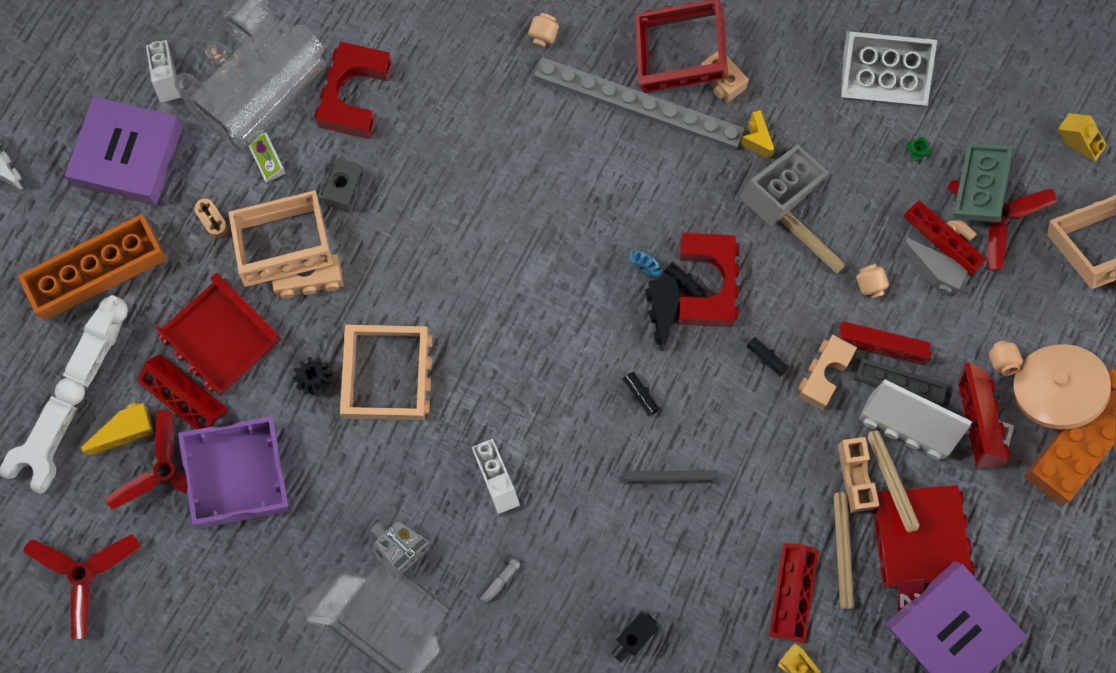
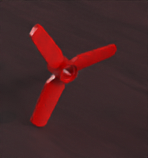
(1014, 210)
(147, 481)
(96, 564)

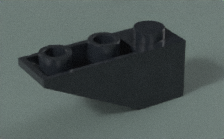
(664, 299)

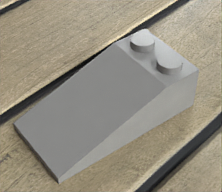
(783, 184)

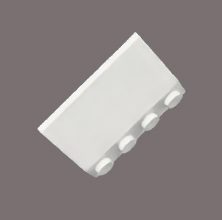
(887, 68)
(913, 420)

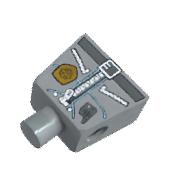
(397, 547)

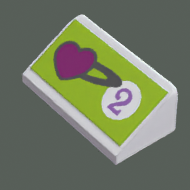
(266, 158)

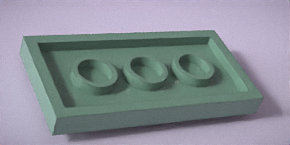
(983, 182)

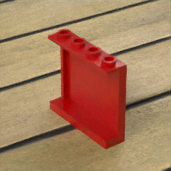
(219, 336)
(933, 546)

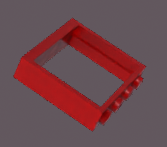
(687, 76)

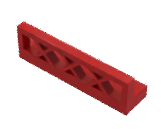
(944, 237)
(885, 343)
(182, 389)
(790, 592)

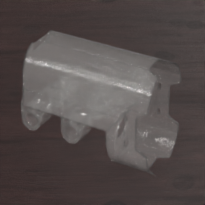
(255, 78)

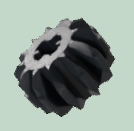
(309, 368)

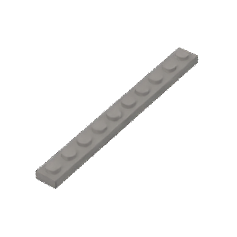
(639, 103)

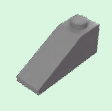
(936, 267)

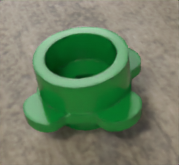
(919, 143)

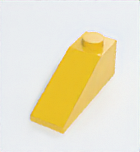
(123, 428)

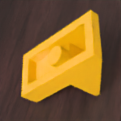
(759, 139)
(797, 661)

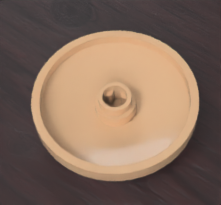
(1062, 386)

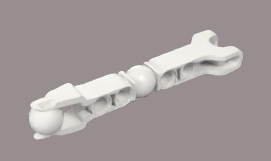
(55, 418)

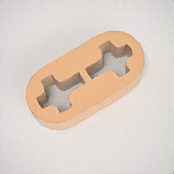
(215, 215)

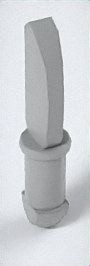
(502, 578)

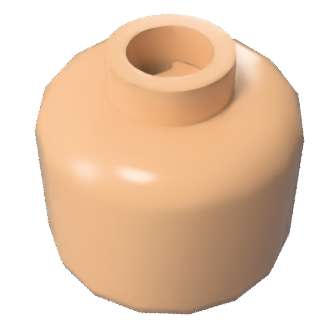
(543, 29)
(872, 280)
(1005, 358)

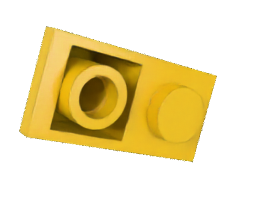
(1082, 135)

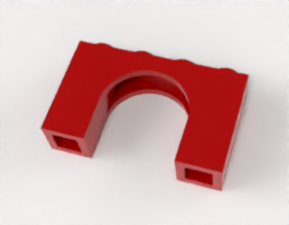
(350, 62)
(720, 252)

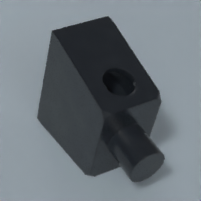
(643, 628)

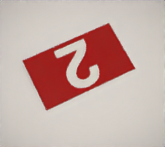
(909, 591)

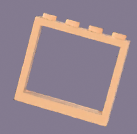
(1080, 218)
(285, 264)
(347, 410)

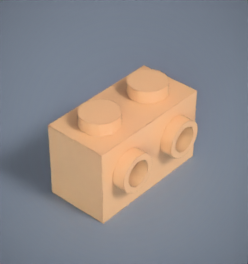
(730, 87)

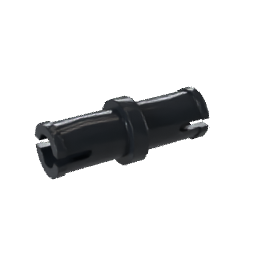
(685, 280)
(767, 356)
(641, 394)

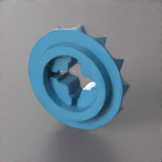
(645, 264)

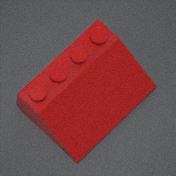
(982, 410)

